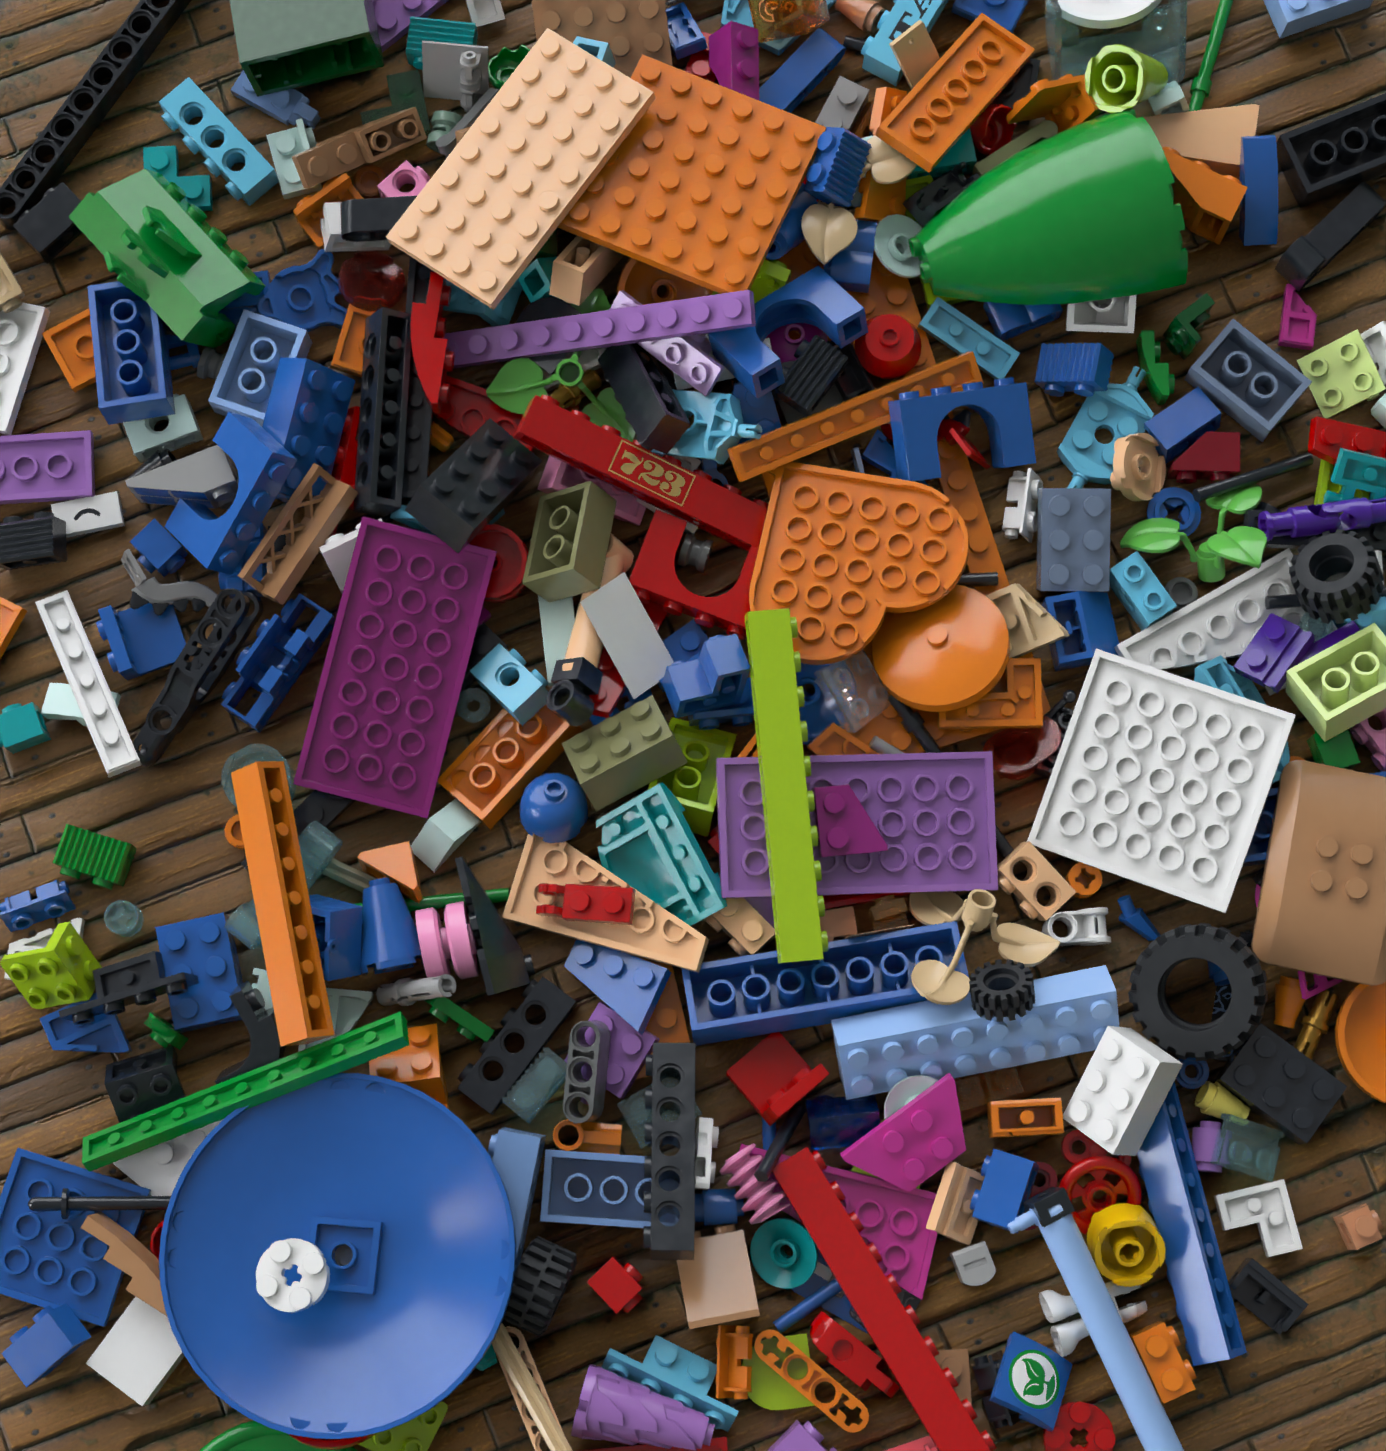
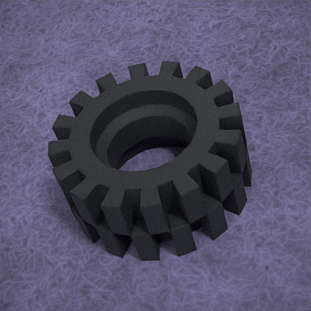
(1016, 989)

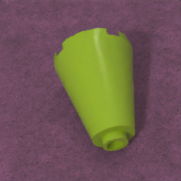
(1123, 78)

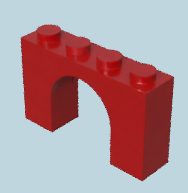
(657, 581)

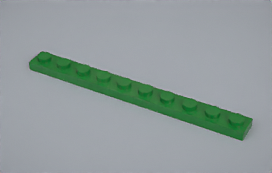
(245, 1090)

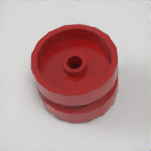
(511, 556)

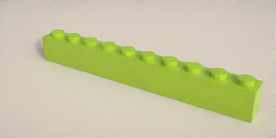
(784, 785)

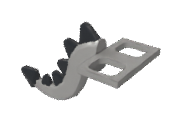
(165, 594)

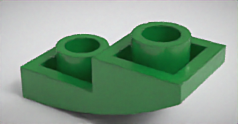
(1157, 375)

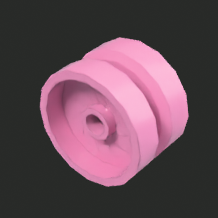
(449, 942)

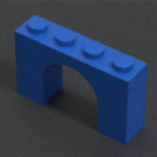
(807, 299)
(918, 418)
(261, 472)

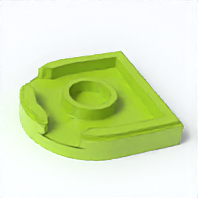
(767, 1386)

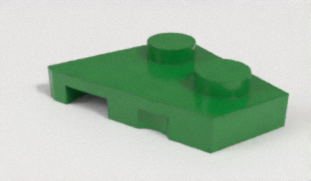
(468, 1024)

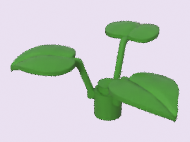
(523, 379)
(1239, 544)

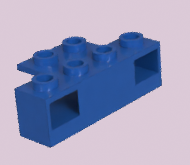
(276, 660)

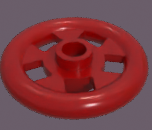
(1098, 1167)

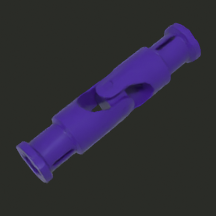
(1315, 519)

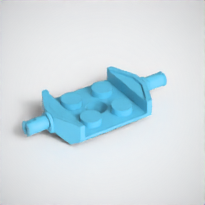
(1117, 410)
(715, 426)

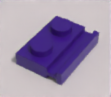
(1273, 651)

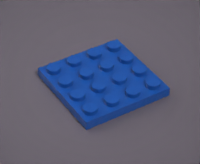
(52, 1257)

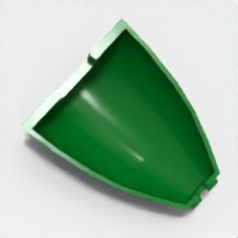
(1062, 222)

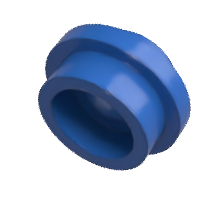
(1200, 1078)

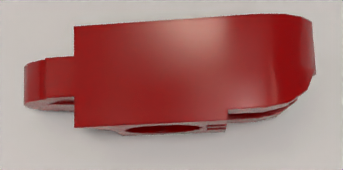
(850, 1355)

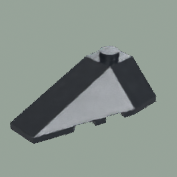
(498, 949)

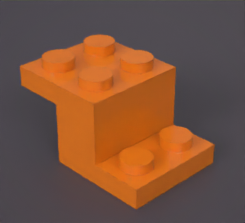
(416, 1064)

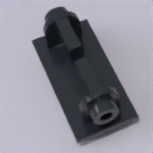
(854, 379)
(986, 1374)

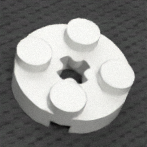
(273, 1284)

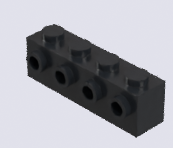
(644, 396)

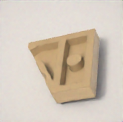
(1027, 620)

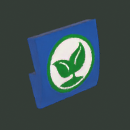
(1031, 1381)

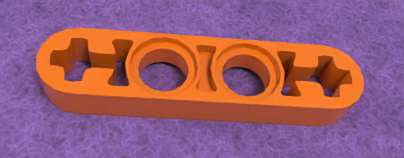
(808, 1383)

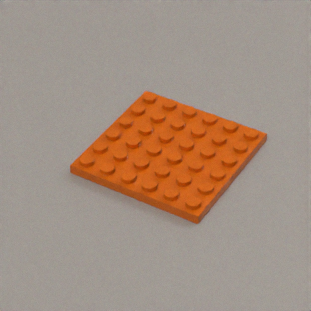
(698, 181)

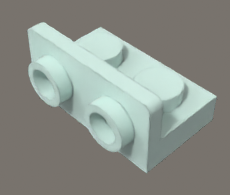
(284, 146)

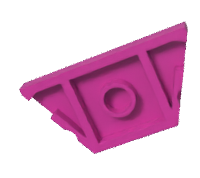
(914, 1139)

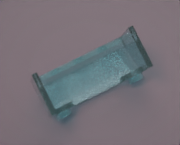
(1161, 39)

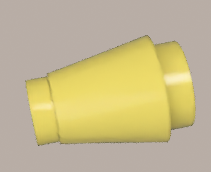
(1215, 1099)

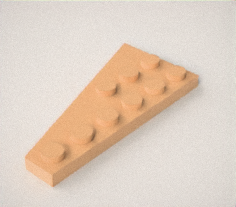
(653, 931)

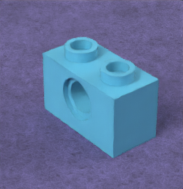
(1140, 591)
(496, 673)

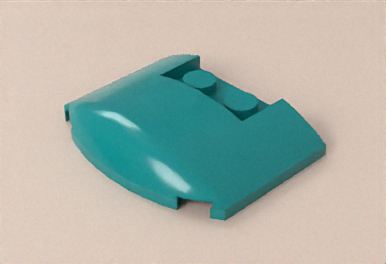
(659, 856)

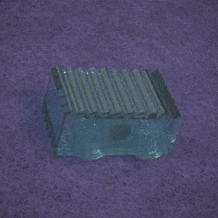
(537, 1085)

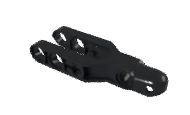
(194, 680)

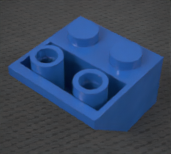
(1089, 625)

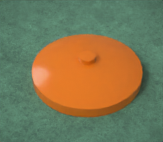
(943, 652)
(1362, 1038)

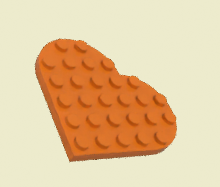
(849, 551)

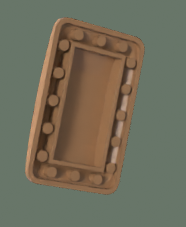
(1325, 875)

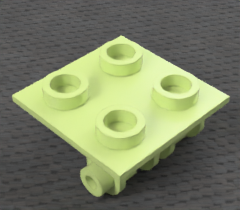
(1342, 374)

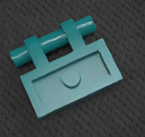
(1357, 471)

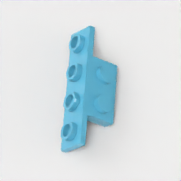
(676, 1375)

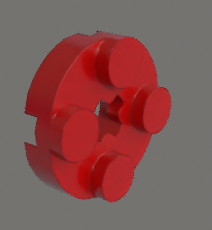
(1079, 1416)

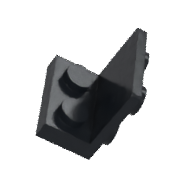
(143, 1082)

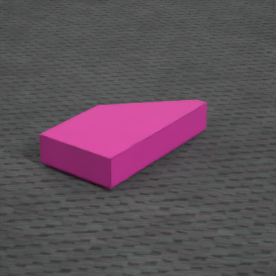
(1297, 321)

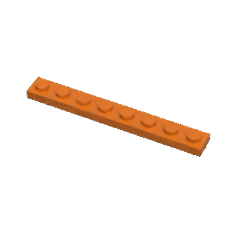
(846, 418)

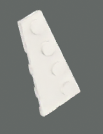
(19, 345)

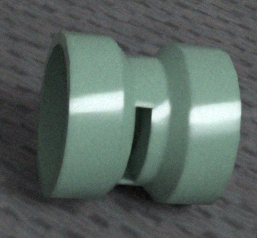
(442, 124)

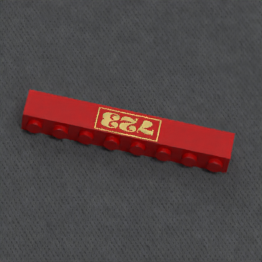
(641, 472)

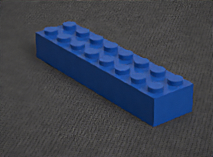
(855, 977)

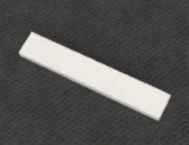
(88, 684)

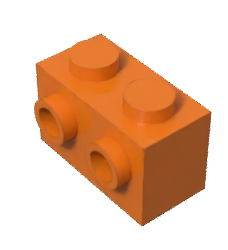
(1162, 1361)

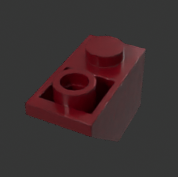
(1210, 458)

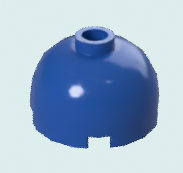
(553, 807)

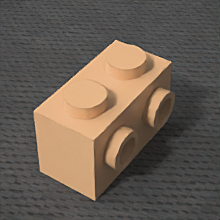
(743, 925)

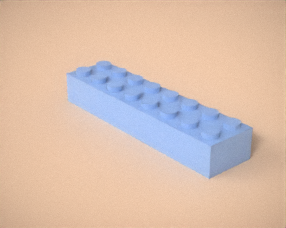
(938, 1039)

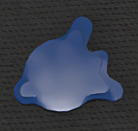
(305, 295)

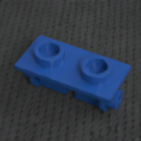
(21, 911)

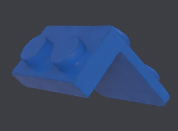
(141, 639)

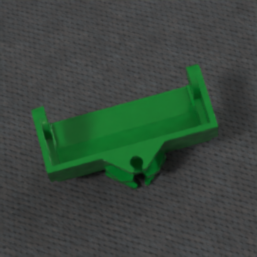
(167, 254)

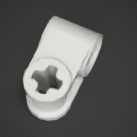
(1084, 927)

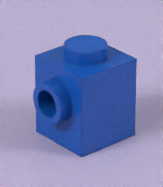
(159, 549)

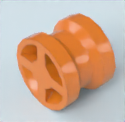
(1079, 881)

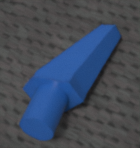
(1136, 919)

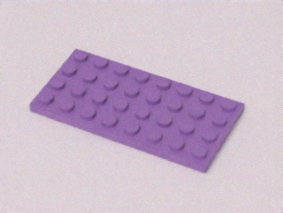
(926, 806)

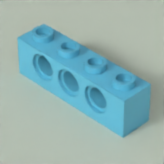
(189, 102)

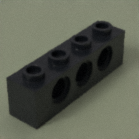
(537, 994)

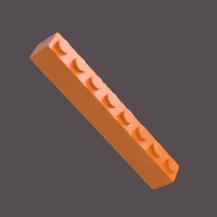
(282, 903)

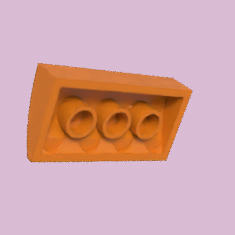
(504, 761)

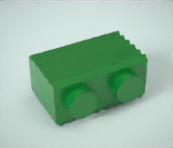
(94, 856)

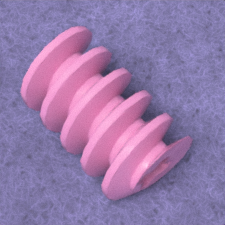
(758, 1193)

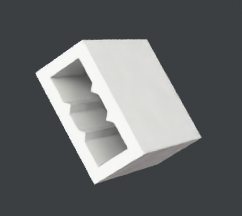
(138, 1352)

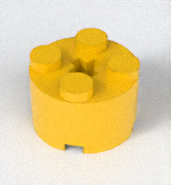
(1125, 1244)

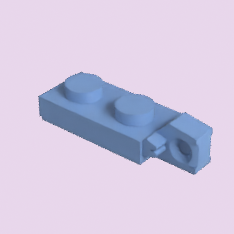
(283, 105)

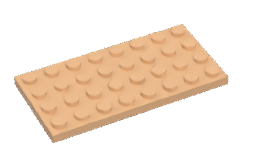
(520, 168)

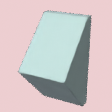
(444, 834)

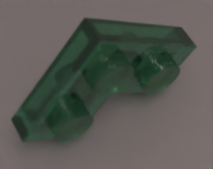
(405, 93)

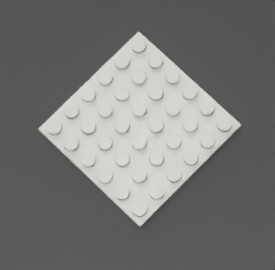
(1161, 780)

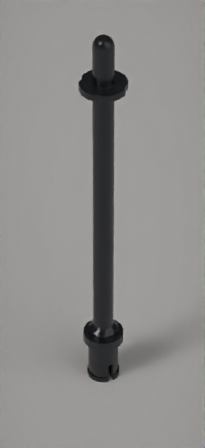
(96, 1203)

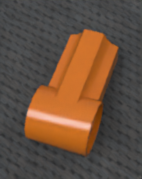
(592, 1137)

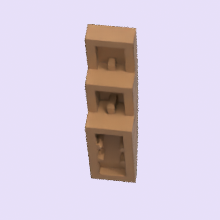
(130, 1257)

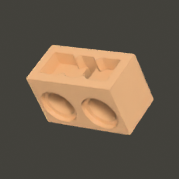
(1039, 874)

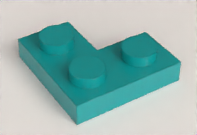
(166, 162)

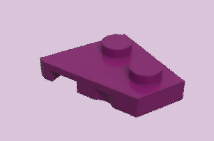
(844, 823)

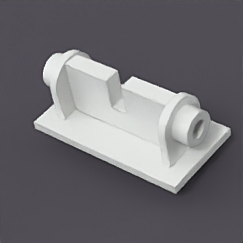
(1023, 518)

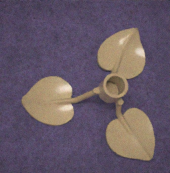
(833, 228)
(1017, 942)

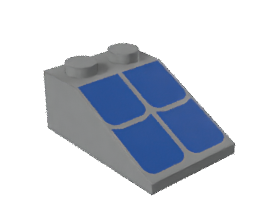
(200, 477)

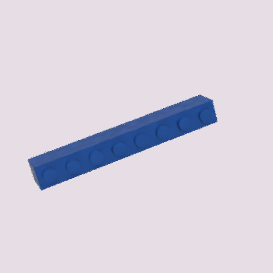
(1189, 1238)

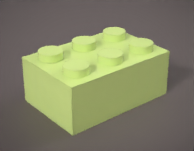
(1341, 683)

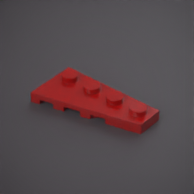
(471, 408)

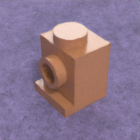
(1359, 1227)

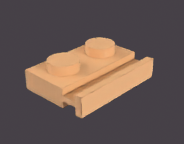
(951, 1207)

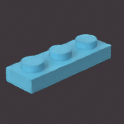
(965, 335)

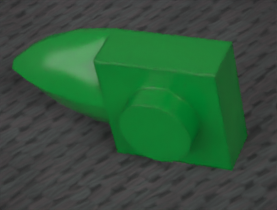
(164, 1032)

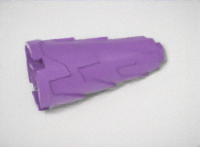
(632, 1414)

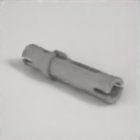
(408, 991)

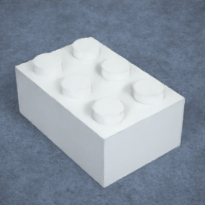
(1122, 1090)

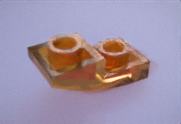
(987, 1087)

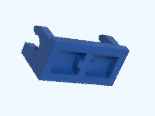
(1183, 423)

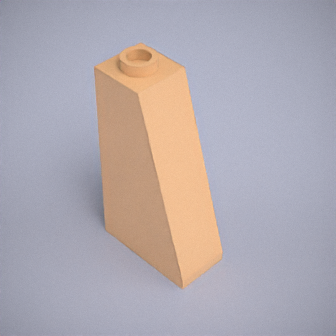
(1208, 135)

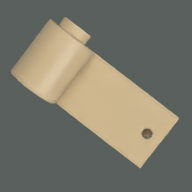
(915, 52)

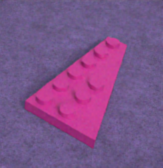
(891, 1220)

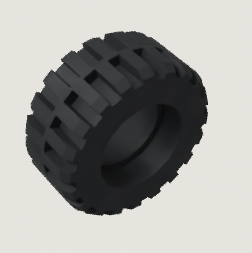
(1172, 1031)

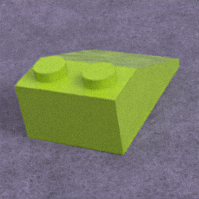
(696, 781)

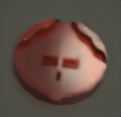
(371, 281)

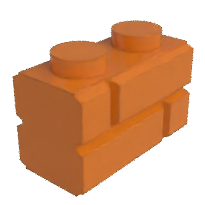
(1025, 1117)

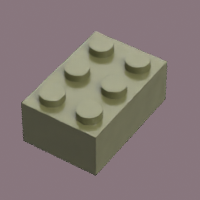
(569, 542)
(624, 753)

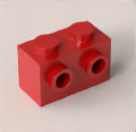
(618, 1285)

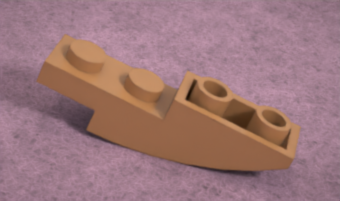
(359, 146)

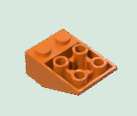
(1204, 196)

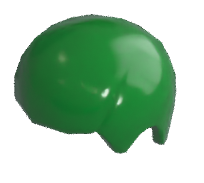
(504, 64)

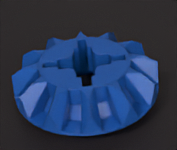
(1172, 499)

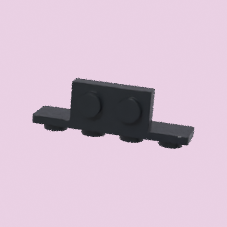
(127, 983)

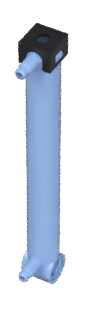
(1053, 1216)

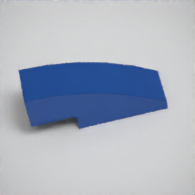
(1260, 200)

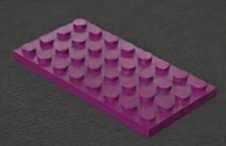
(394, 668)

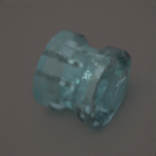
(117, 916)

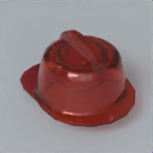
(1020, 750)

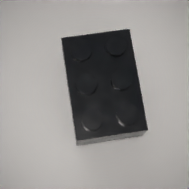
(1280, 1084)

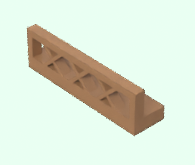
(302, 539)

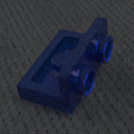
(840, 1121)

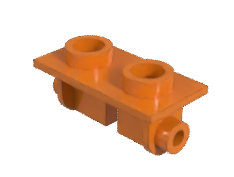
(732, 1345)

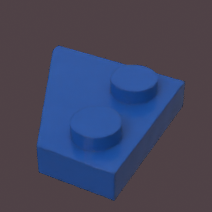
(101, 1035)

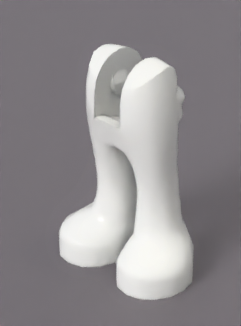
(1068, 1334)

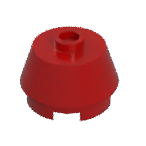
(889, 346)

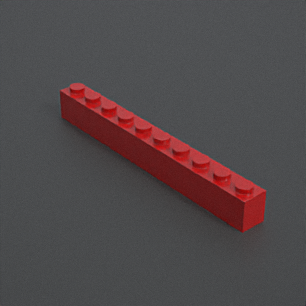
(878, 1306)

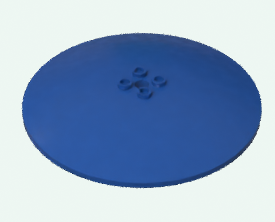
(427, 1273)

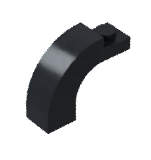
(262, 1031)

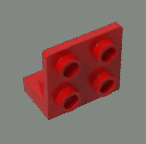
(774, 1077)

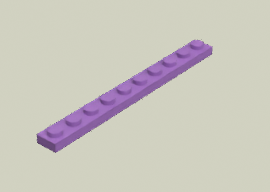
(603, 328)

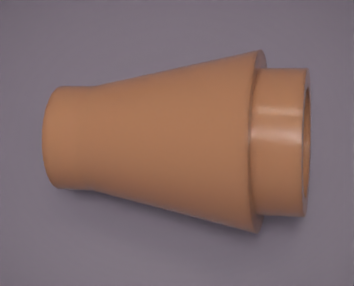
(862, 13)

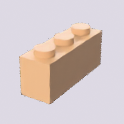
(581, 269)

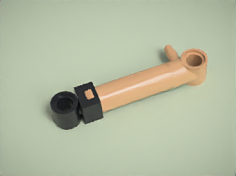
(578, 673)

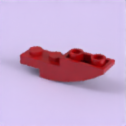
(429, 350)

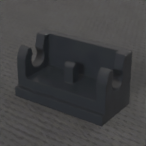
(937, 194)
(1265, 1296)

